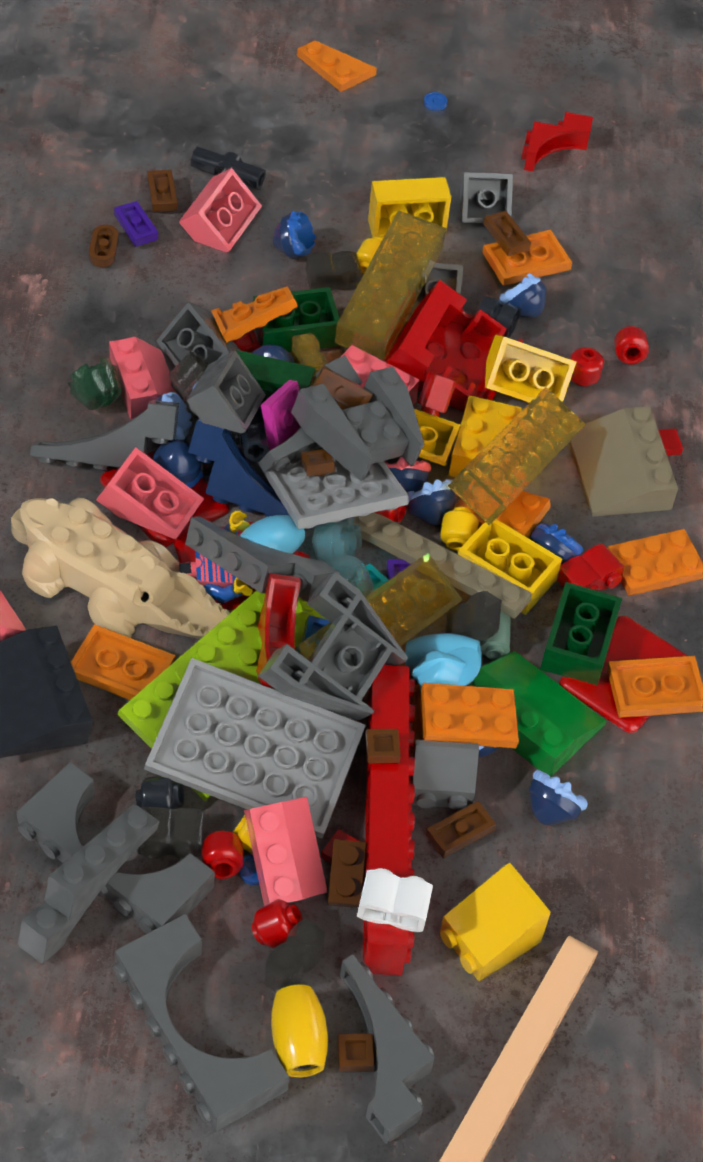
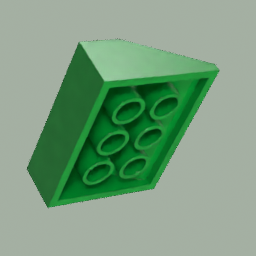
(549, 718)

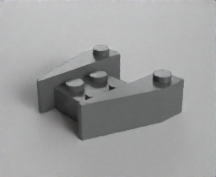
(365, 432)
(345, 657)

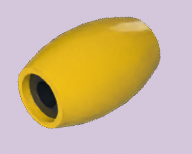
(299, 1031)

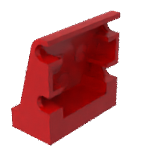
(447, 343)

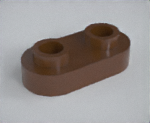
(103, 245)

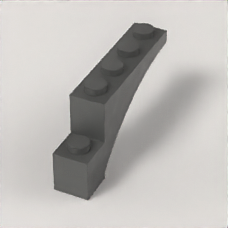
(300, 441)
(113, 447)
(254, 561)
(80, 880)
(397, 1051)

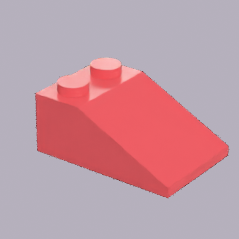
(149, 496)

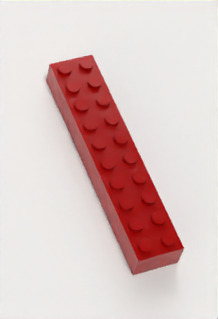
(389, 813)

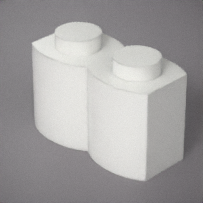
(395, 900)

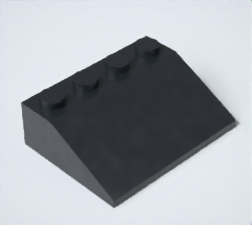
(39, 695)

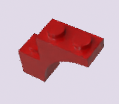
(549, 138)
(277, 617)

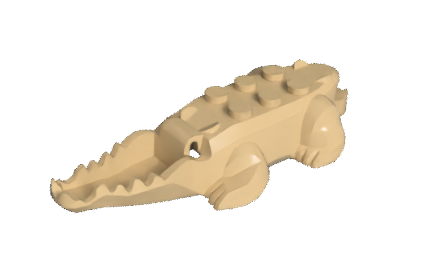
(84, 551)

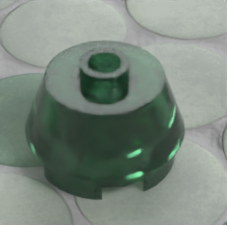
(96, 385)

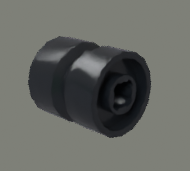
(504, 314)

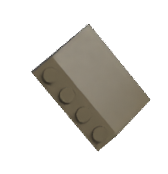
(624, 464)

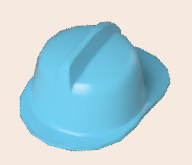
(450, 668)

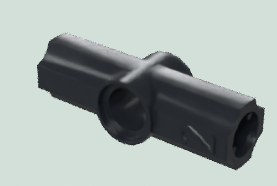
(217, 163)
(254, 439)

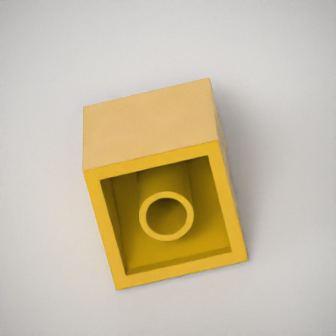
(495, 923)

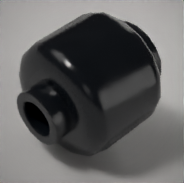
(160, 792)

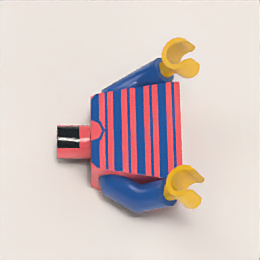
(218, 582)

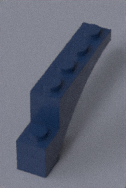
(232, 475)

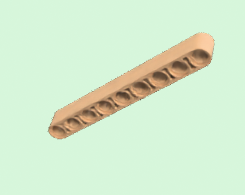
(521, 1054)

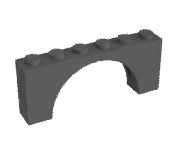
(148, 898)
(221, 1086)

